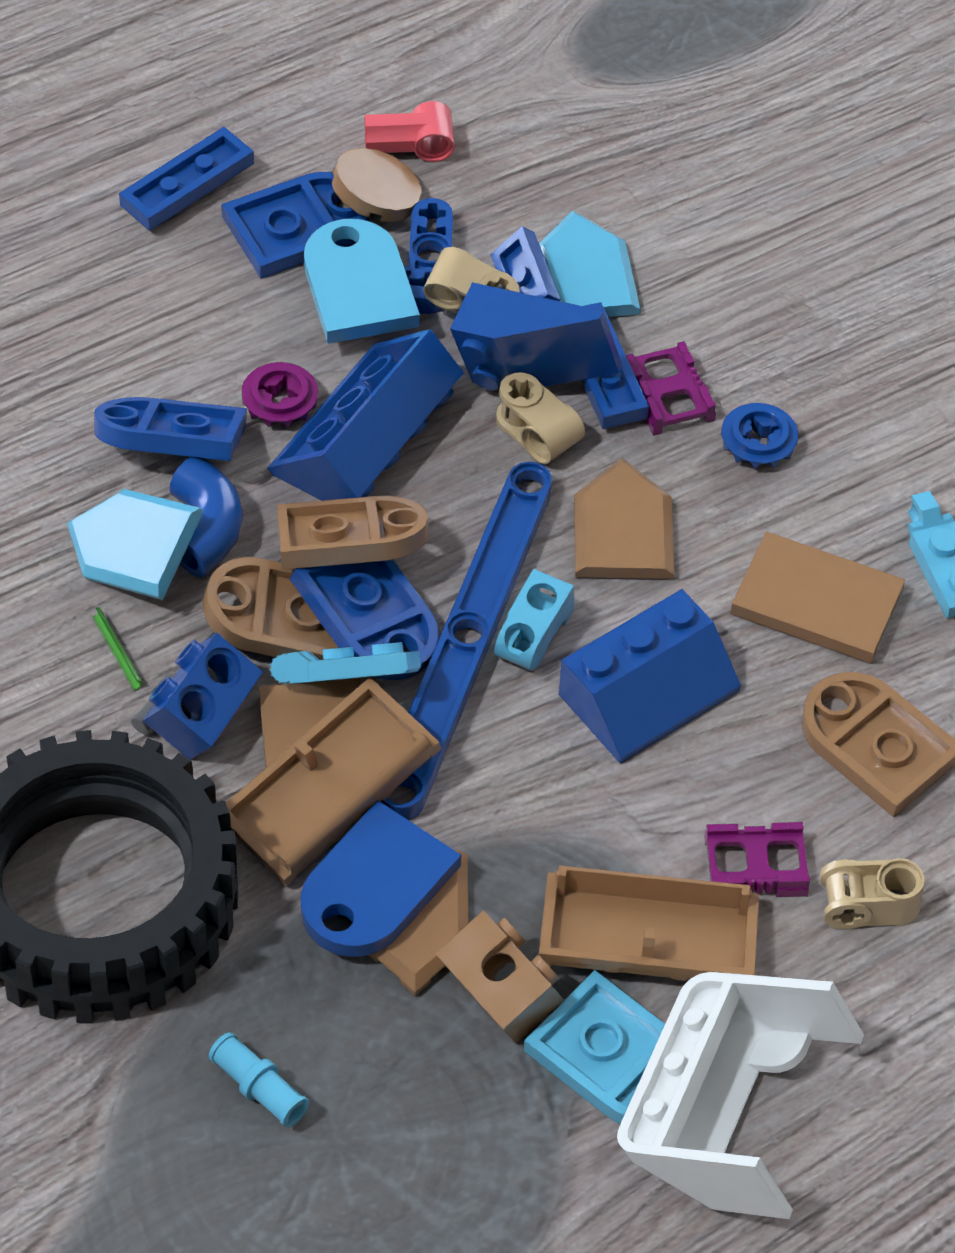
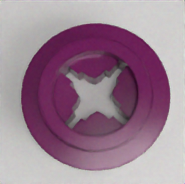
(268, 382)

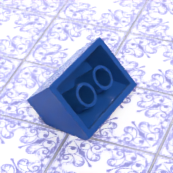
(648, 676)

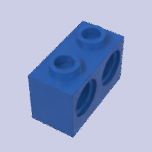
(208, 701)

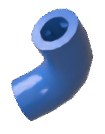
(206, 487)

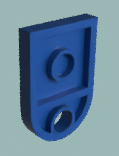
(280, 219)
(170, 427)
(369, 607)
(377, 879)

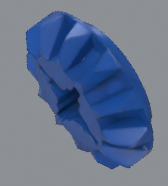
(765, 420)

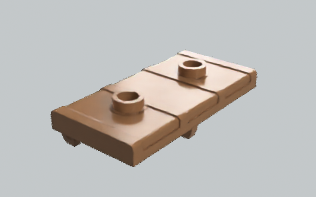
(329, 780)
(648, 924)

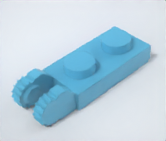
(341, 664)

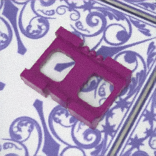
(685, 382)
(755, 843)

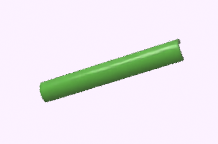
(117, 650)

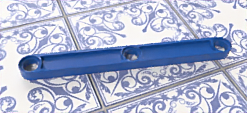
(479, 607)

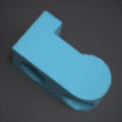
(534, 620)

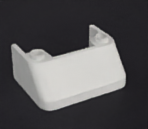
(704, 1072)

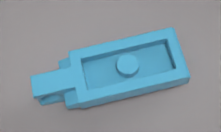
(934, 548)

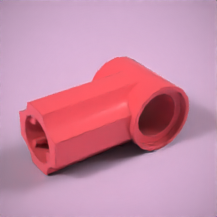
(424, 131)

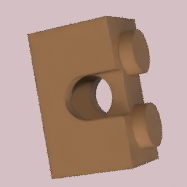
(518, 1000)

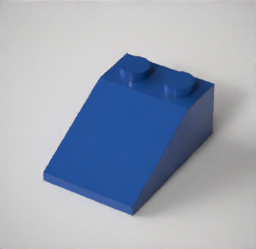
(534, 335)

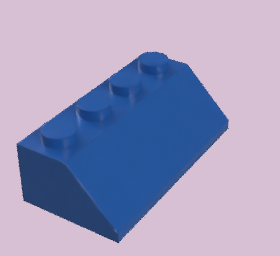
(369, 418)

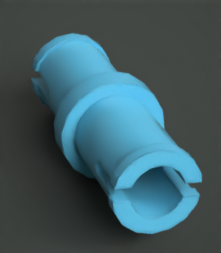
(258, 1079)

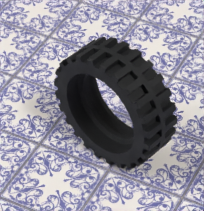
(162, 952)

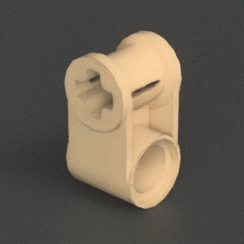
(454, 275)
(539, 423)
(869, 892)

